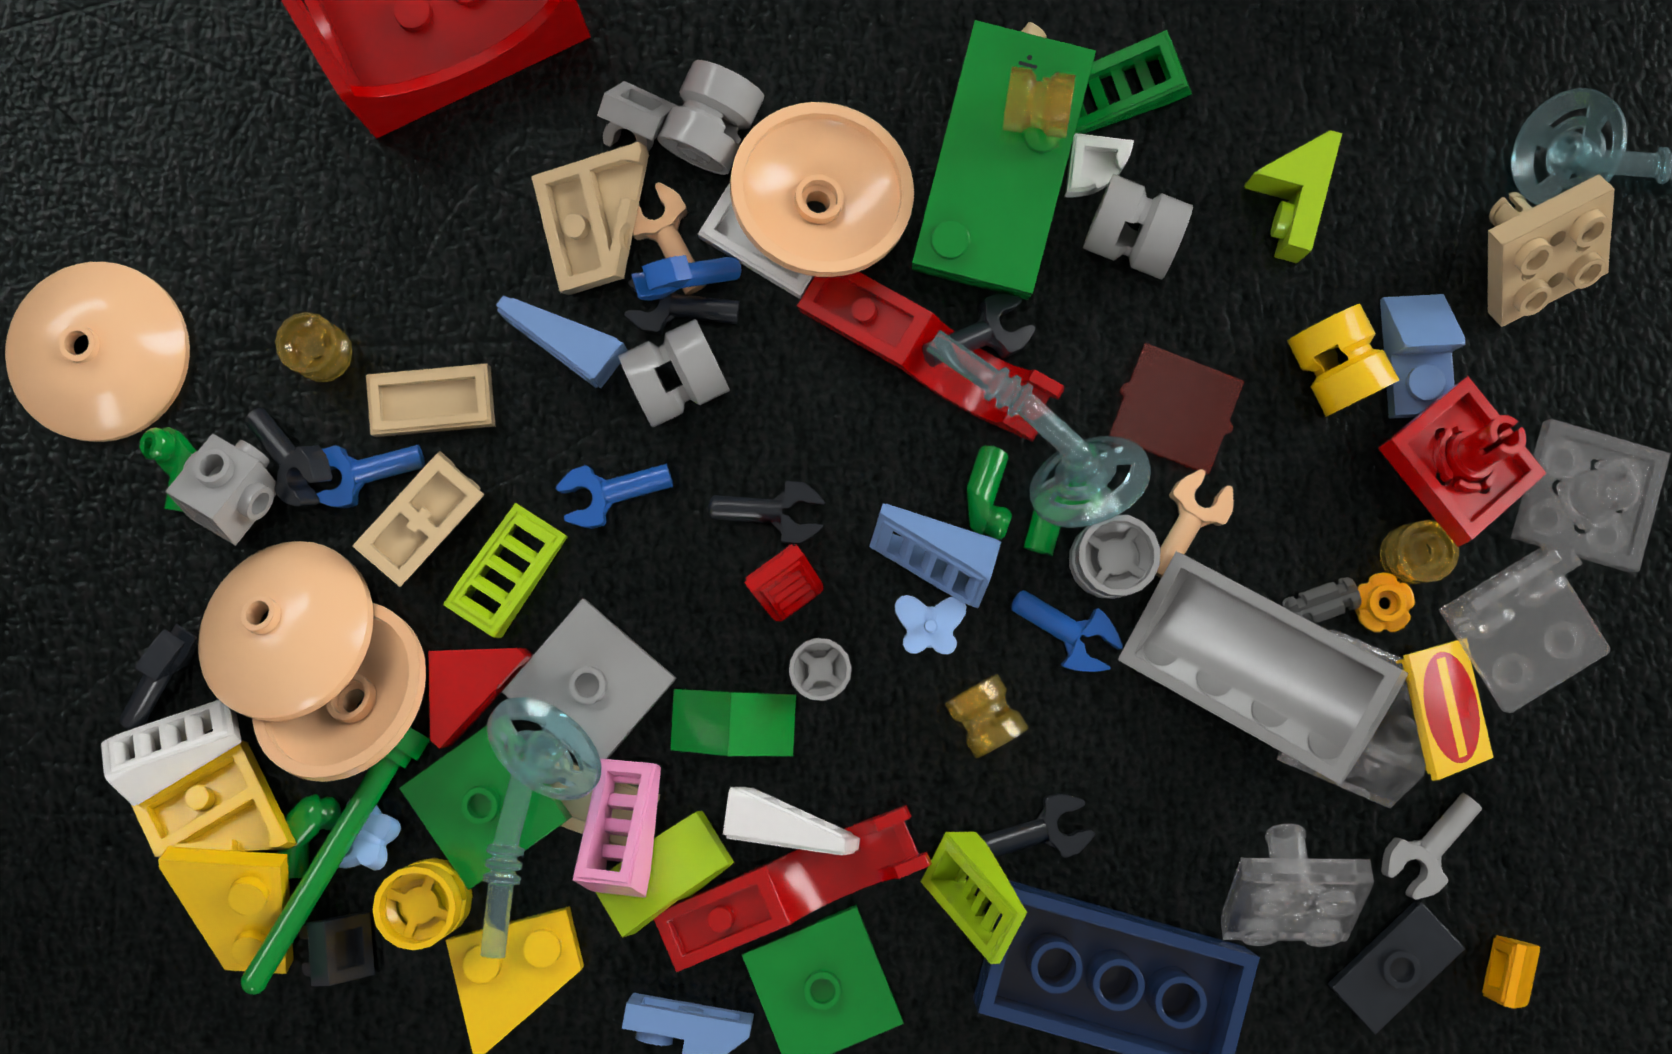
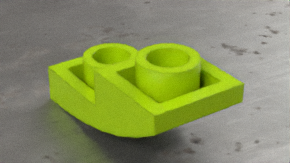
(682, 864)

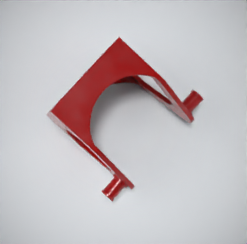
(419, 55)

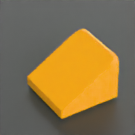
(1511, 972)

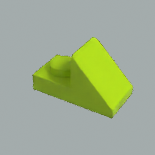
(1304, 181)

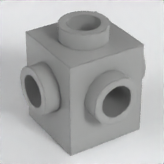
(224, 487)

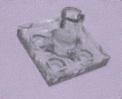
(1625, 479)
(1294, 895)

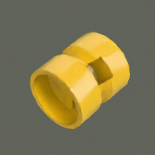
(1353, 380)
(421, 904)

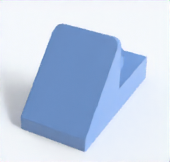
(1419, 343)
(701, 1026)

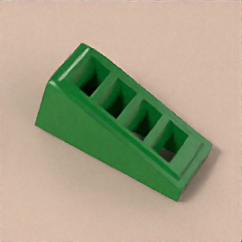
(1154, 96)

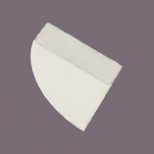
(1094, 162)

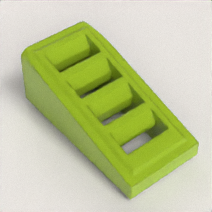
(474, 577)
(969, 855)

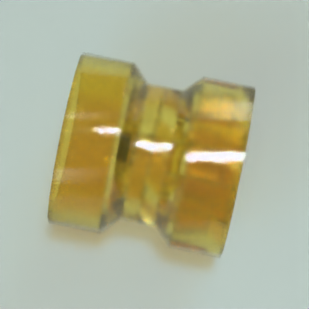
(1039, 103)
(302, 340)
(1406, 551)
(986, 716)

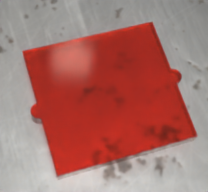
(1177, 408)

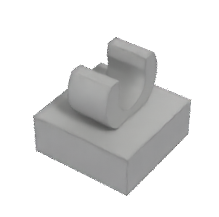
(633, 110)

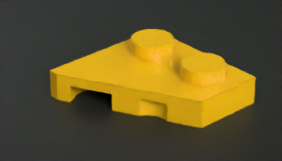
(217, 808)
(230, 898)
(505, 991)

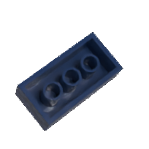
(1117, 980)

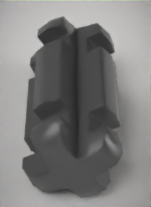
(1325, 601)

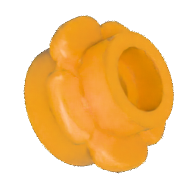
(1400, 599)

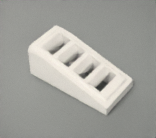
(168, 749)
(769, 821)

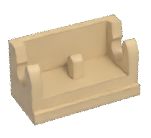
(419, 519)

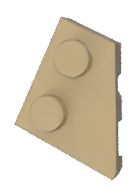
(591, 215)

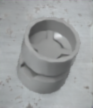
(712, 114)
(1158, 236)
(693, 363)
(1114, 557)

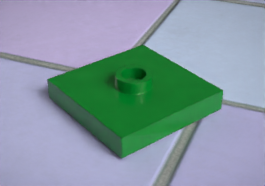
(463, 801)
(823, 986)

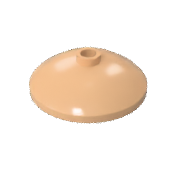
(829, 158)
(132, 358)
(306, 644)
(348, 740)

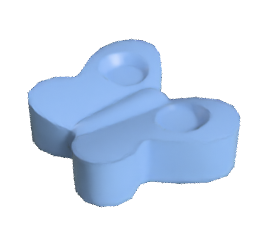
(928, 624)
(371, 842)

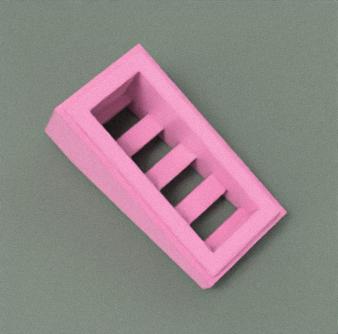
(599, 825)

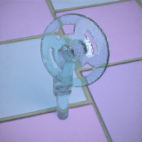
(1577, 152)
(1080, 458)
(530, 761)

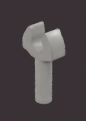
(1430, 849)

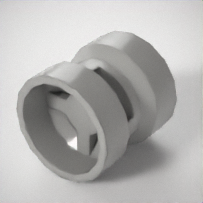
(820, 669)

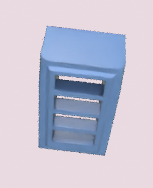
(580, 348)
(937, 552)

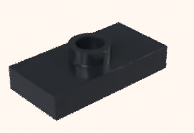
(1396, 966)

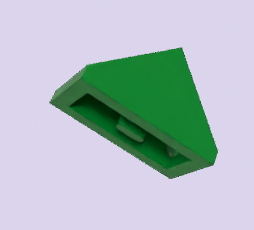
(733, 723)

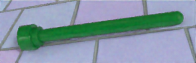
(328, 860)

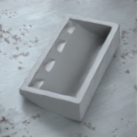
(1262, 667)

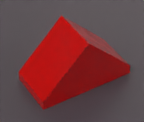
(466, 685)

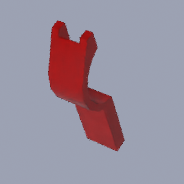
(896, 332)
(786, 890)

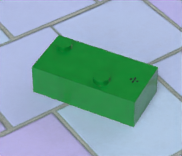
(995, 185)

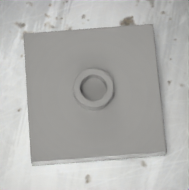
(593, 677)

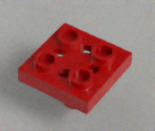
(1472, 453)

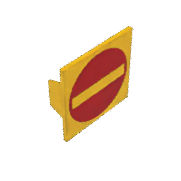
(1446, 709)

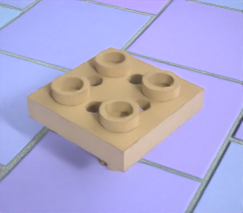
(1547, 248)

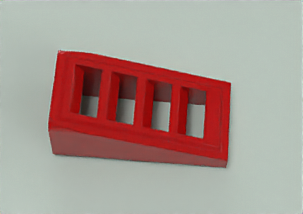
(785, 583)

